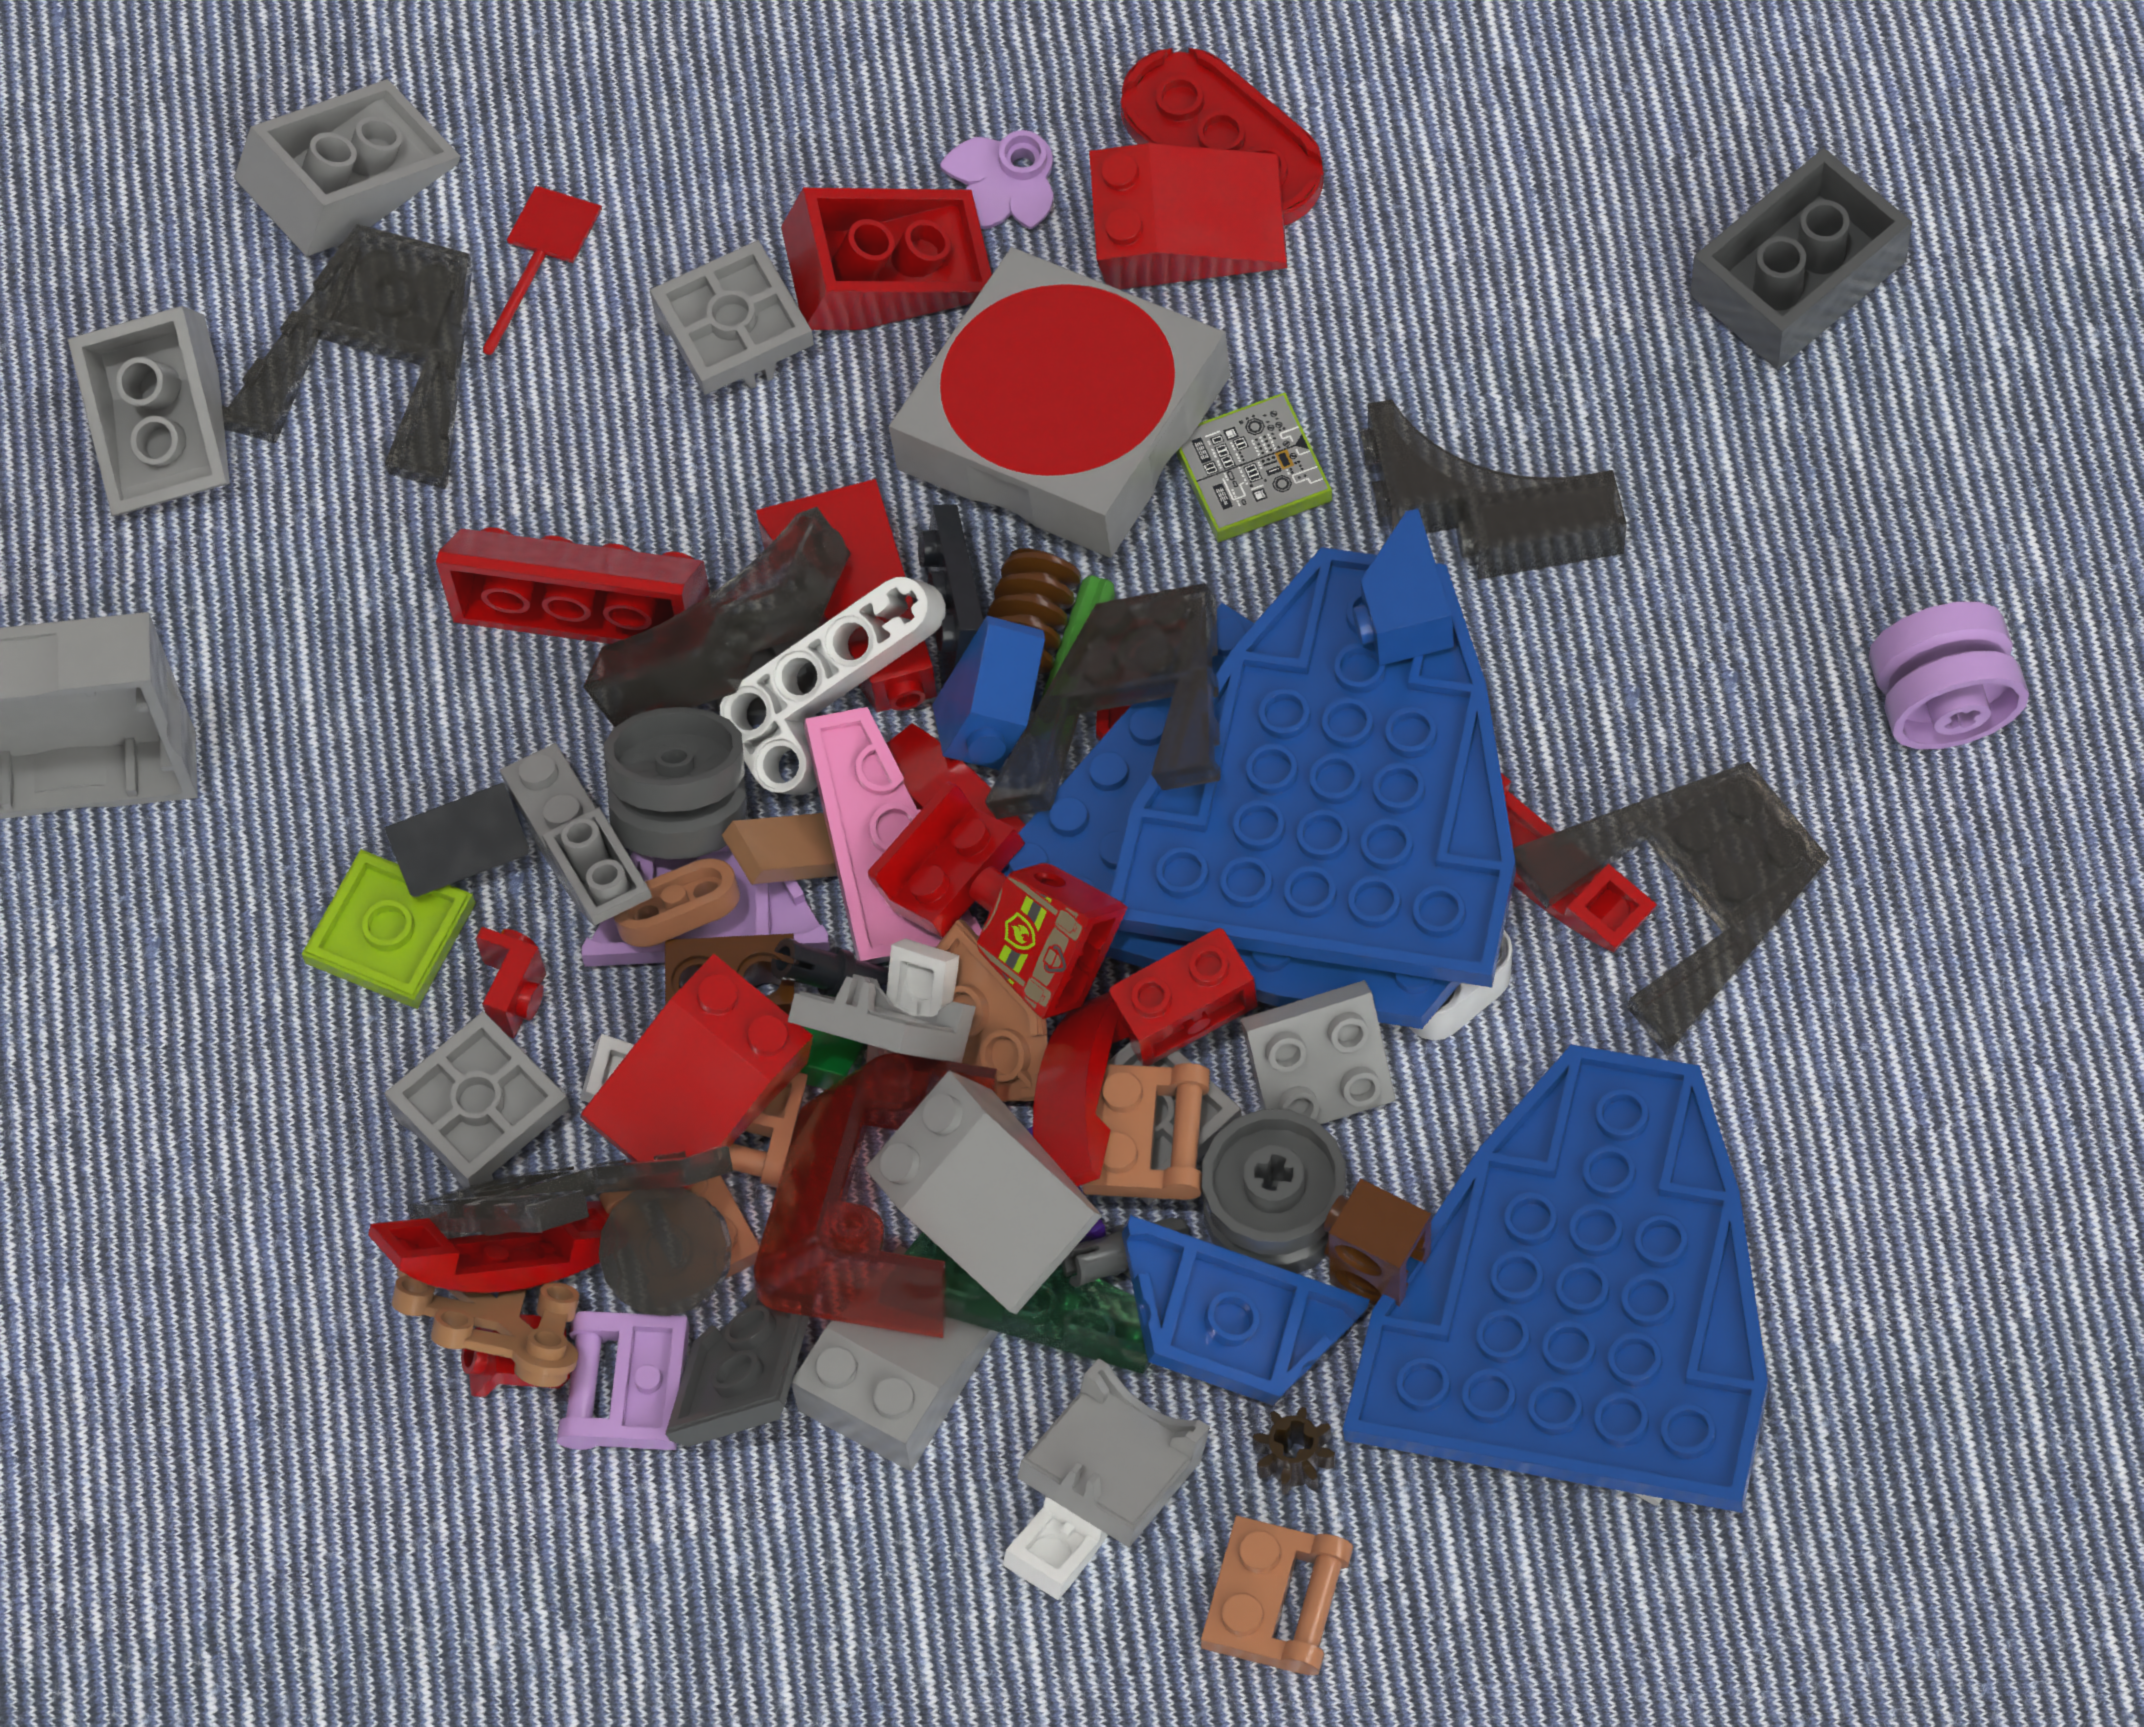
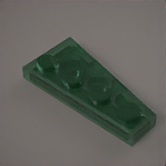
(1081, 1320)

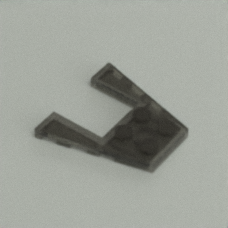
(387, 300)
(1122, 657)
(1729, 849)
(557, 1196)

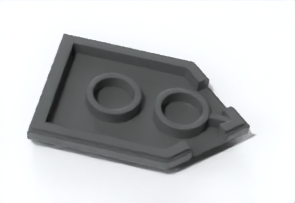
(737, 1374)

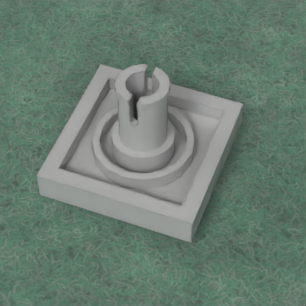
(1320, 1055)

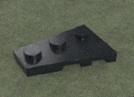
(950, 572)

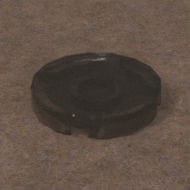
(665, 1250)

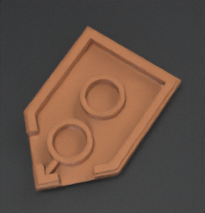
(1003, 1027)

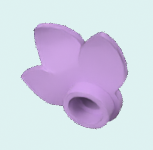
(1000, 186)

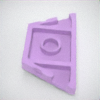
(760, 911)

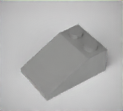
(341, 164)
(153, 408)
(983, 1190)
(888, 1384)

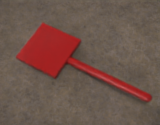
(548, 226)

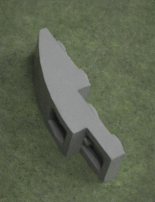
(574, 836)

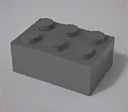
(1800, 258)

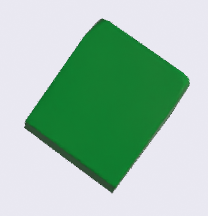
(831, 1058)

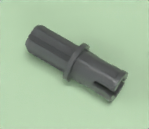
(1106, 1254)

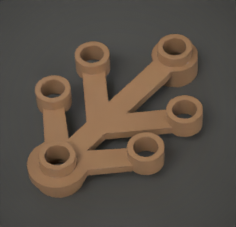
(539, 1354)

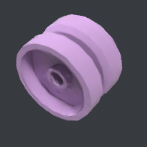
(1948, 675)

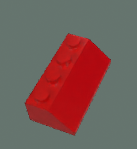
(564, 586)

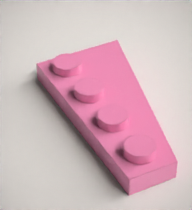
(864, 814)

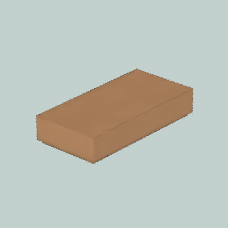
(782, 848)

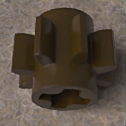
(1284, 1433)

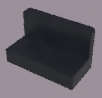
(457, 840)

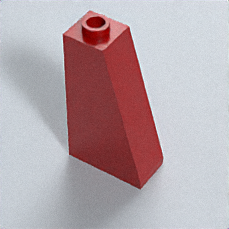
(873, 559)

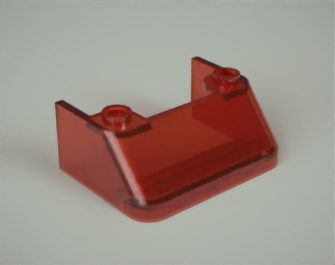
(827, 1253)

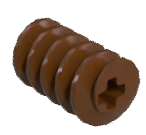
(1035, 594)

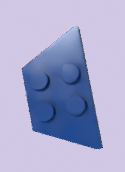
(1230, 1313)

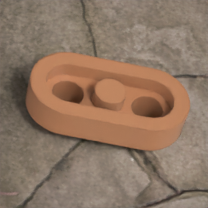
(680, 903)

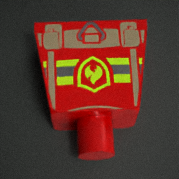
(1045, 933)

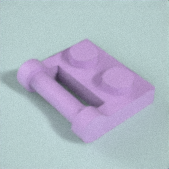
(644, 1384)

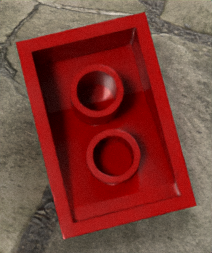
(1185, 213)
(883, 254)
(700, 1069)

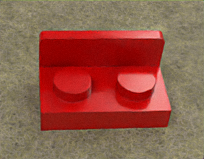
(939, 856)
(1184, 996)

